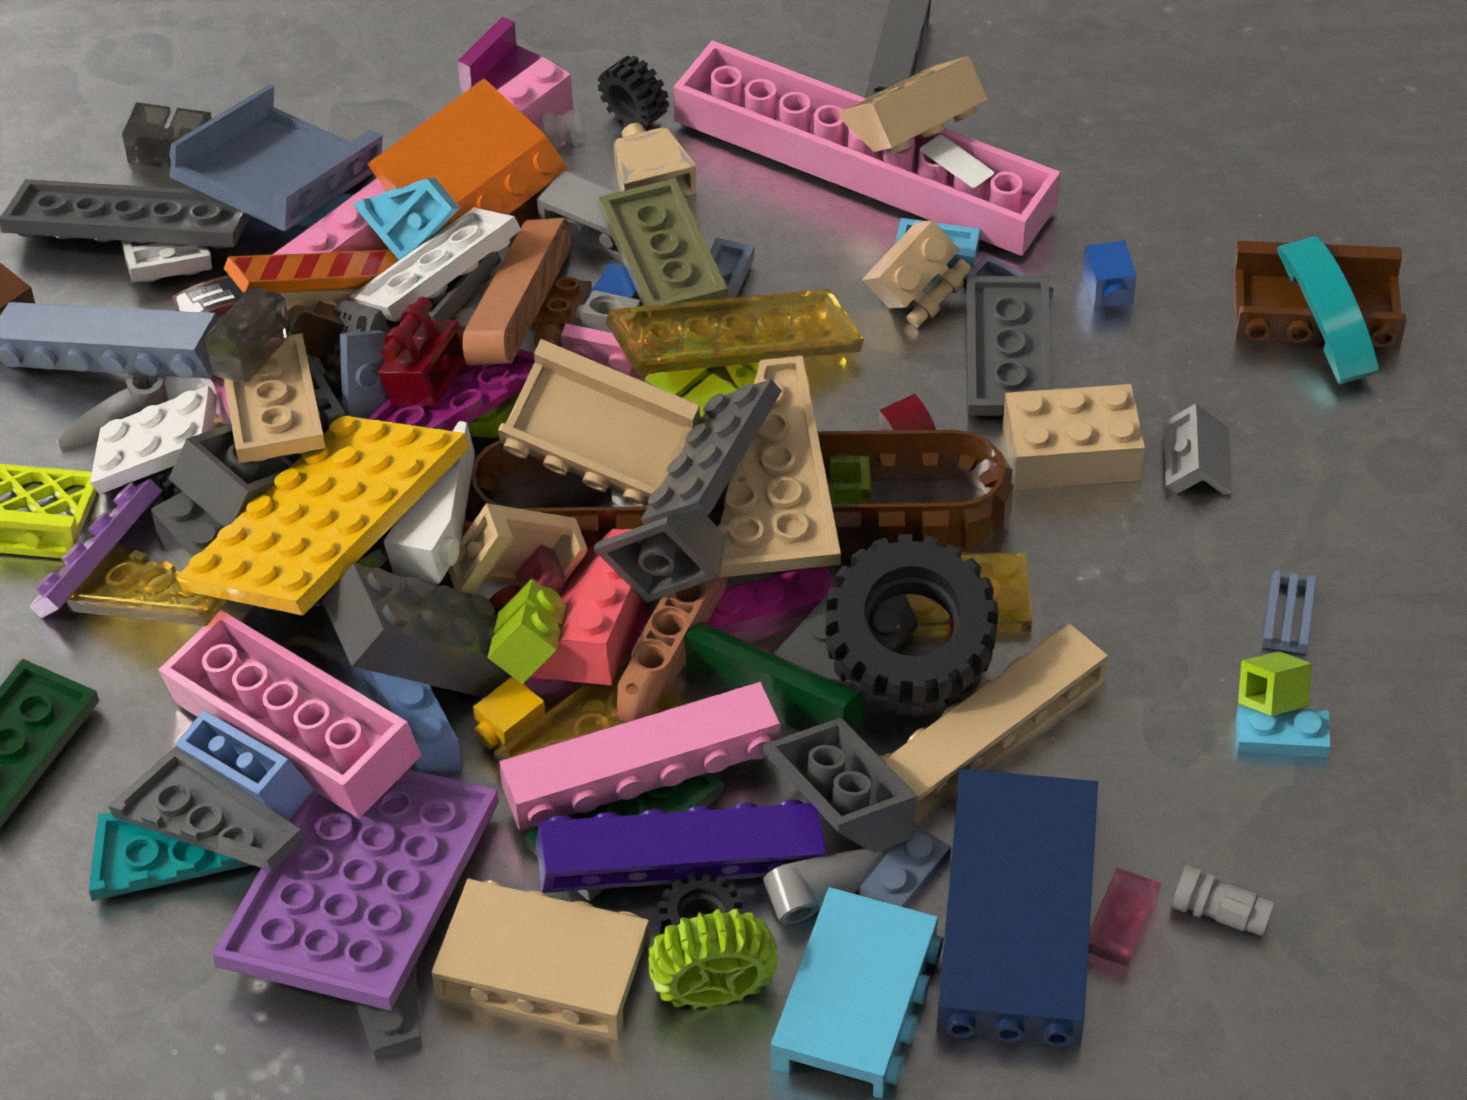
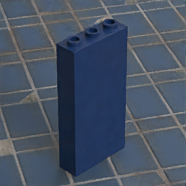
(1019, 908)

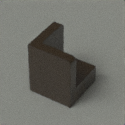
(319, 328)

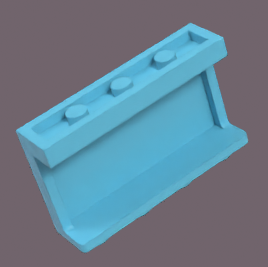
(857, 989)

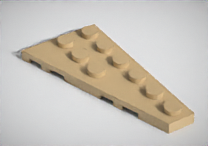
(779, 494)

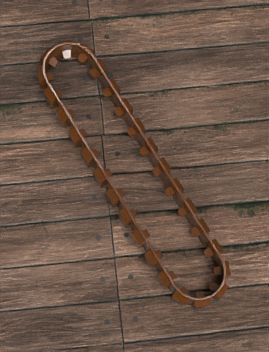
(892, 457)

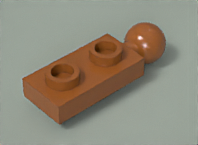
(559, 309)

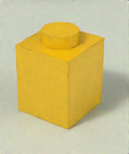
(506, 713)

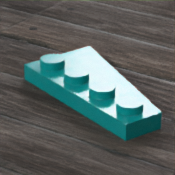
(137, 859)

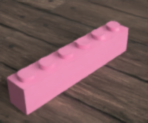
(639, 756)

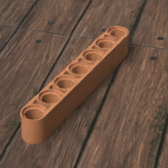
(517, 292)

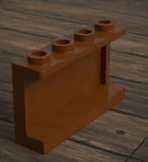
(1277, 311)

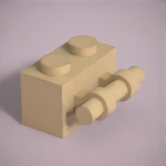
(912, 265)

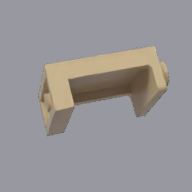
(504, 540)

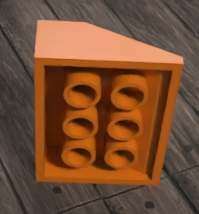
(477, 151)

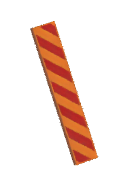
(308, 270)

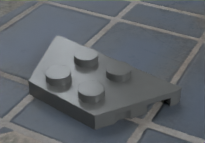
(889, 623)

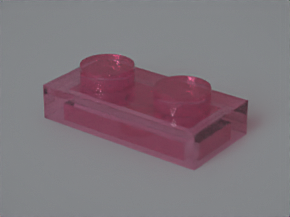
(1122, 916)

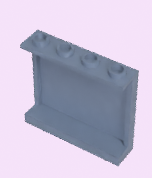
(270, 161)

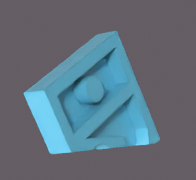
(408, 214)

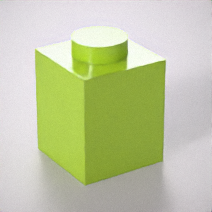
(1275, 683)

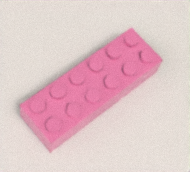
(325, 728)

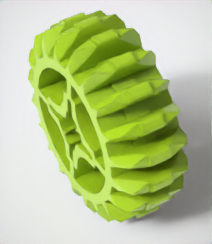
(713, 959)

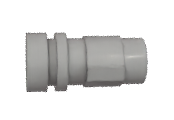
(1221, 901)

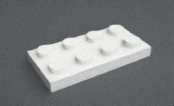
(438, 262)

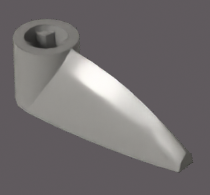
(139, 394)
(801, 886)

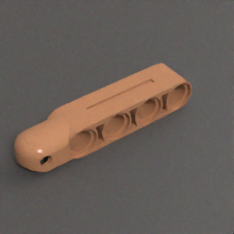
(662, 649)

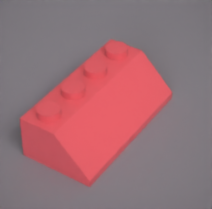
(596, 623)

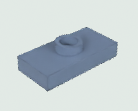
(359, 372)

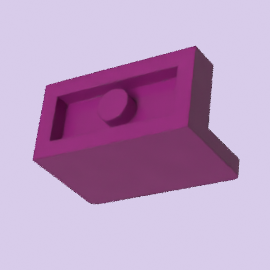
(495, 57)

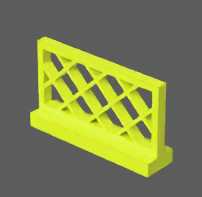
(42, 530)

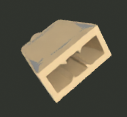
(652, 157)

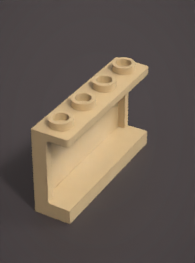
(597, 424)
(540, 958)

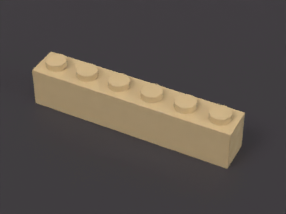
(998, 716)

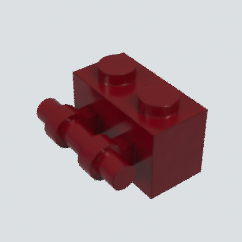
(421, 357)

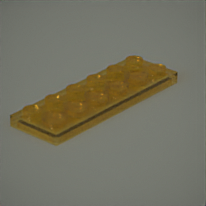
(733, 331)

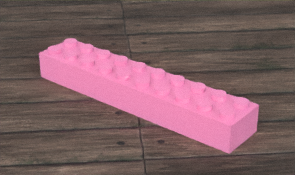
(800, 126)

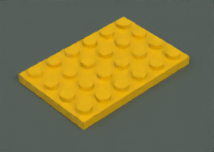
(322, 514)

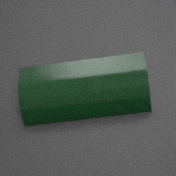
(795, 693)

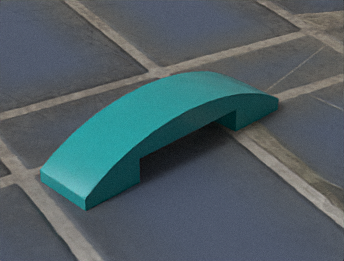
(1333, 307)

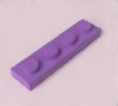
(83, 558)

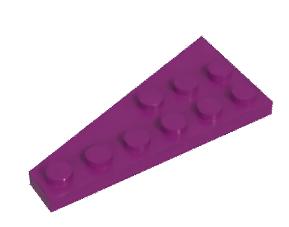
(470, 395)

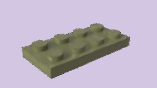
(662, 244)

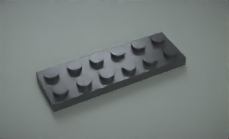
(122, 214)

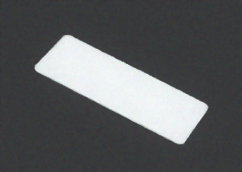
(957, 161)

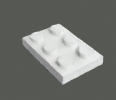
(150, 438)

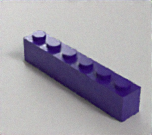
(668, 846)

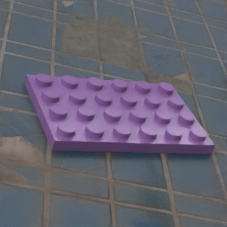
(359, 892)

